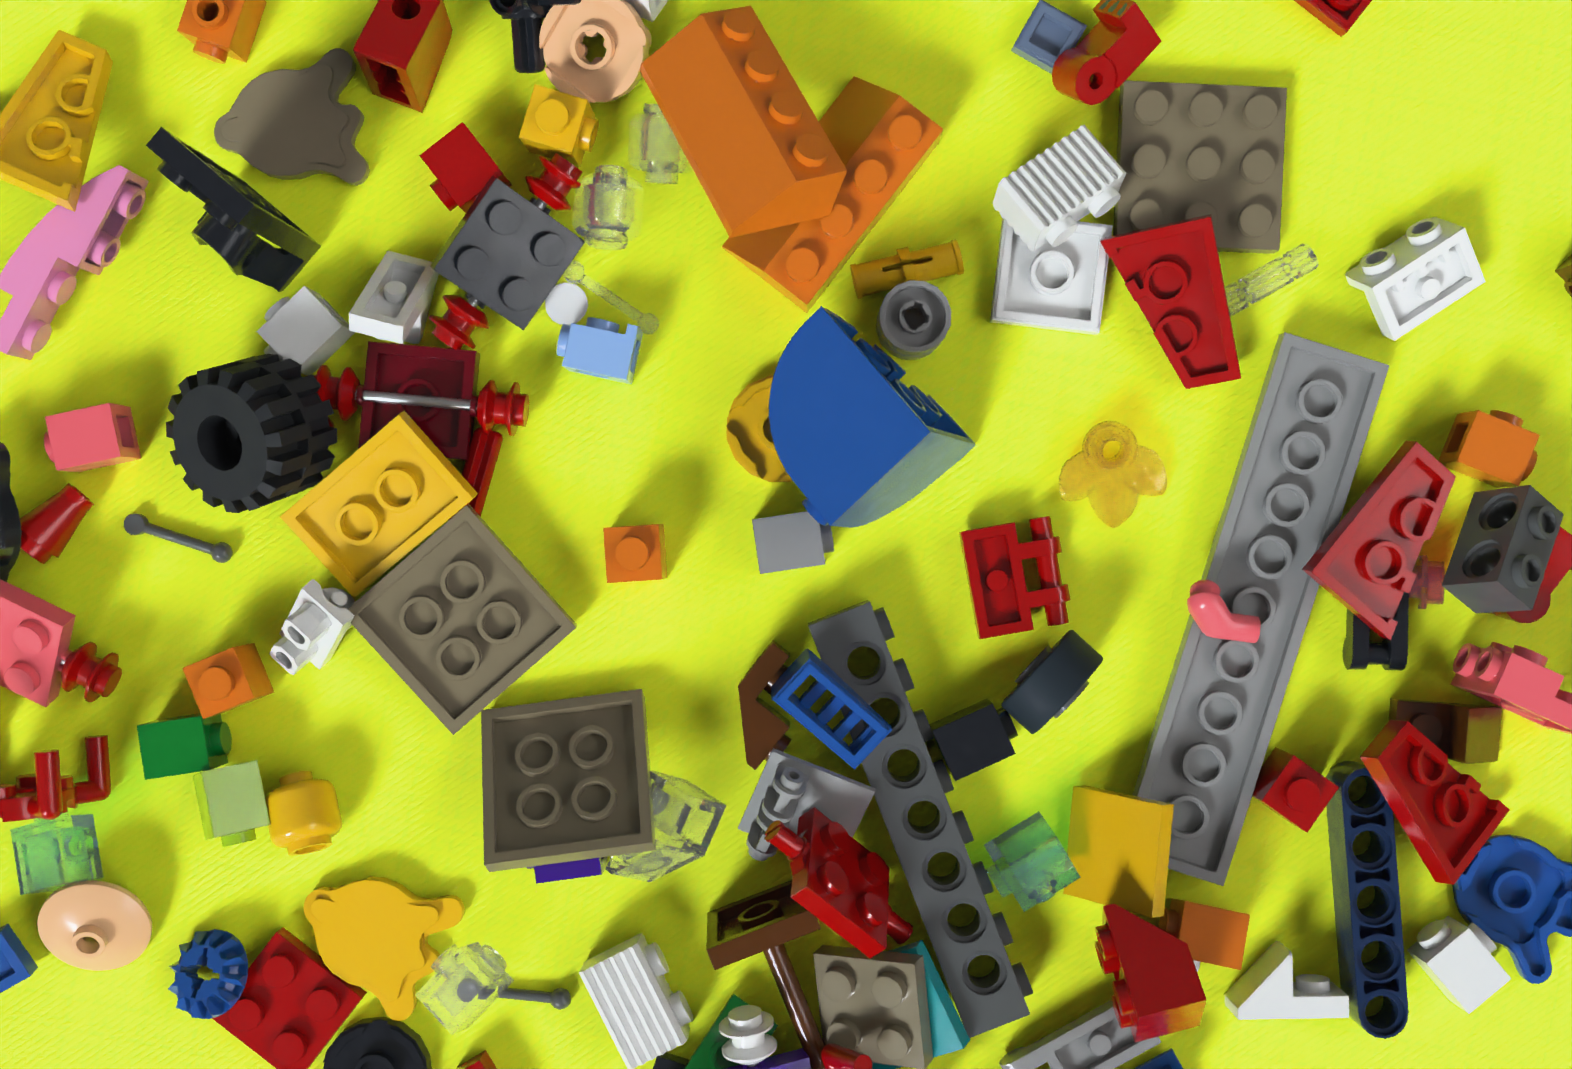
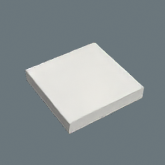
(1052, 285)

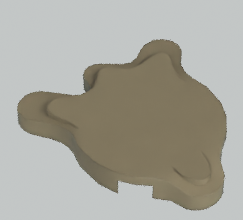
(294, 123)

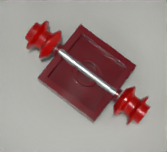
(432, 387)

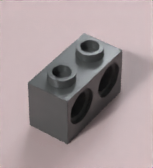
(1503, 550)

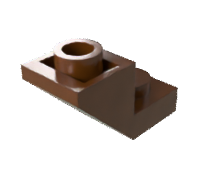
(761, 723)

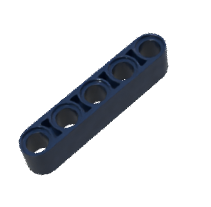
(1378, 921)

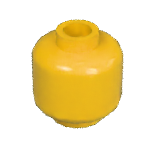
(303, 813)

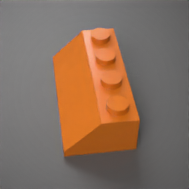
(744, 123)
(882, 147)

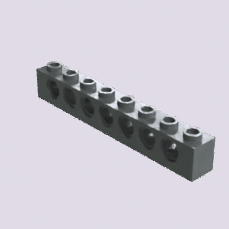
(980, 1001)

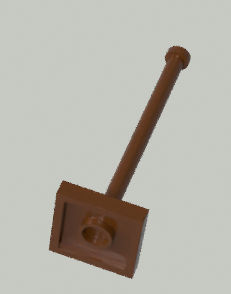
(764, 925)

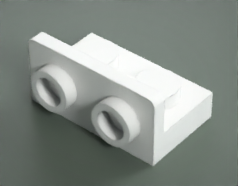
(1417, 275)

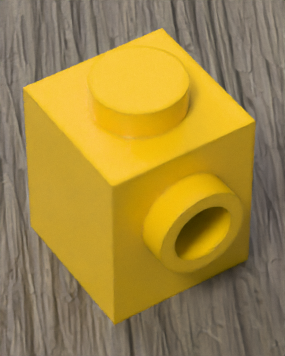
(559, 125)

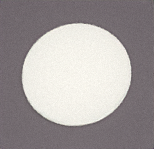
(566, 303)

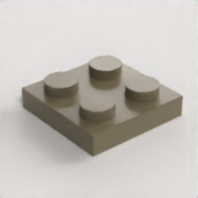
(875, 1004)

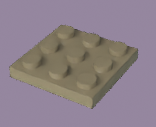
(1203, 154)
(460, 619)
(566, 781)

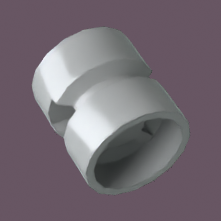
(913, 320)

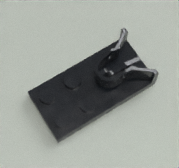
(235, 216)

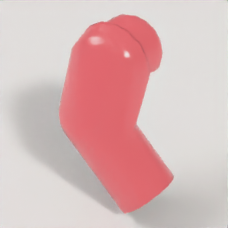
(1216, 619)

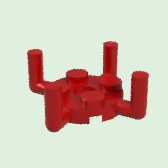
(48, 793)

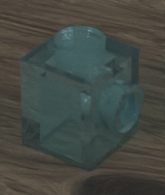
(56, 853)
(1030, 862)

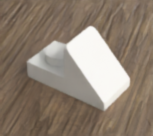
(395, 300)
(1270, 993)

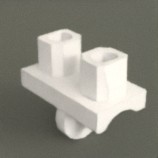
(313, 627)

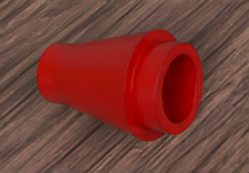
(53, 523)

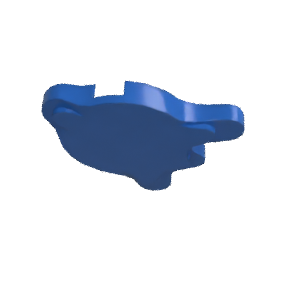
(1518, 900)

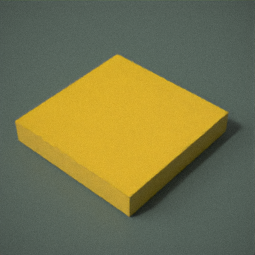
(1120, 849)

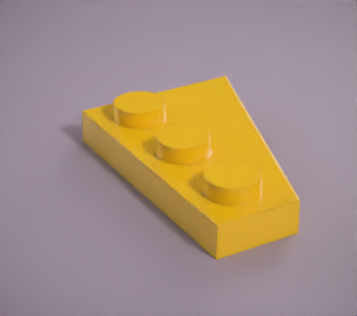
(54, 120)

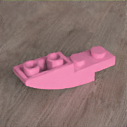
(49, 257)

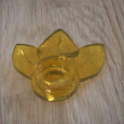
(1114, 481)

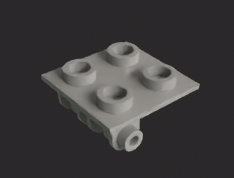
(791, 789)

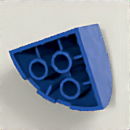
(852, 428)

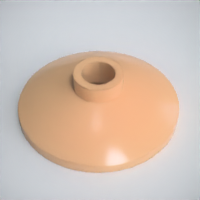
(94, 925)

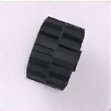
(251, 432)

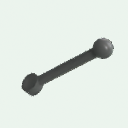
(138, 524)
(558, 998)

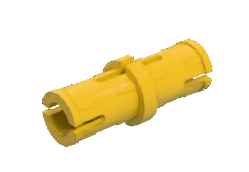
(916, 265)

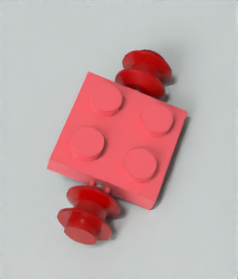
(38, 655)

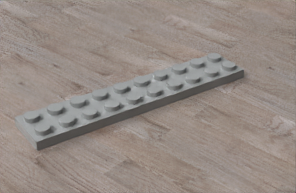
(1273, 521)

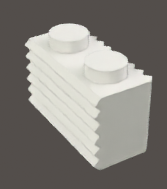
(1059, 189)
(637, 1000)

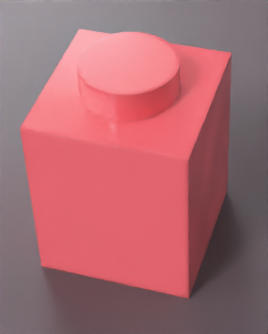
(91, 438)

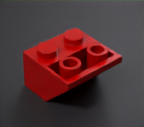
(1153, 975)

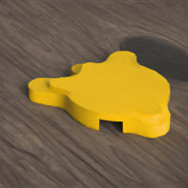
(378, 936)

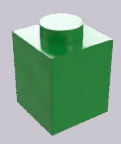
(183, 745)

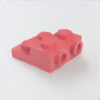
(1516, 682)

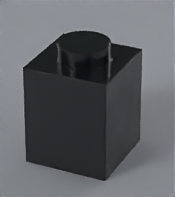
(974, 738)

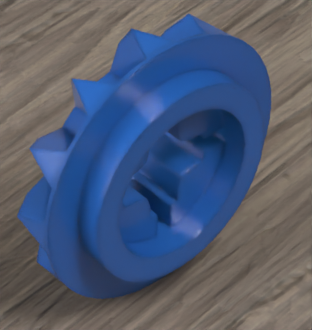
(212, 997)

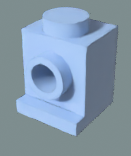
(600, 349)

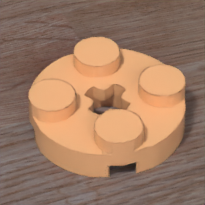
(604, 78)

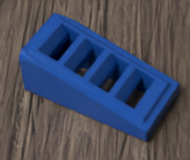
(799, 708)

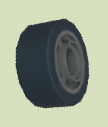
(1052, 682)

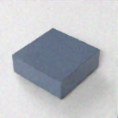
(1047, 36)

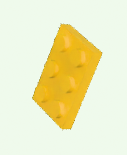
(379, 504)

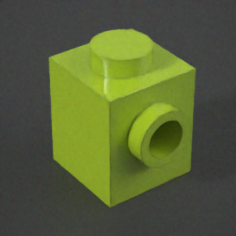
(231, 802)

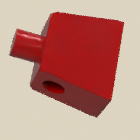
(404, 49)

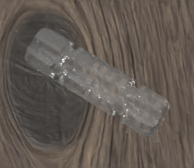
(1270, 277)

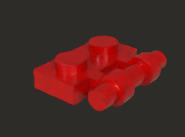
(998, 580)

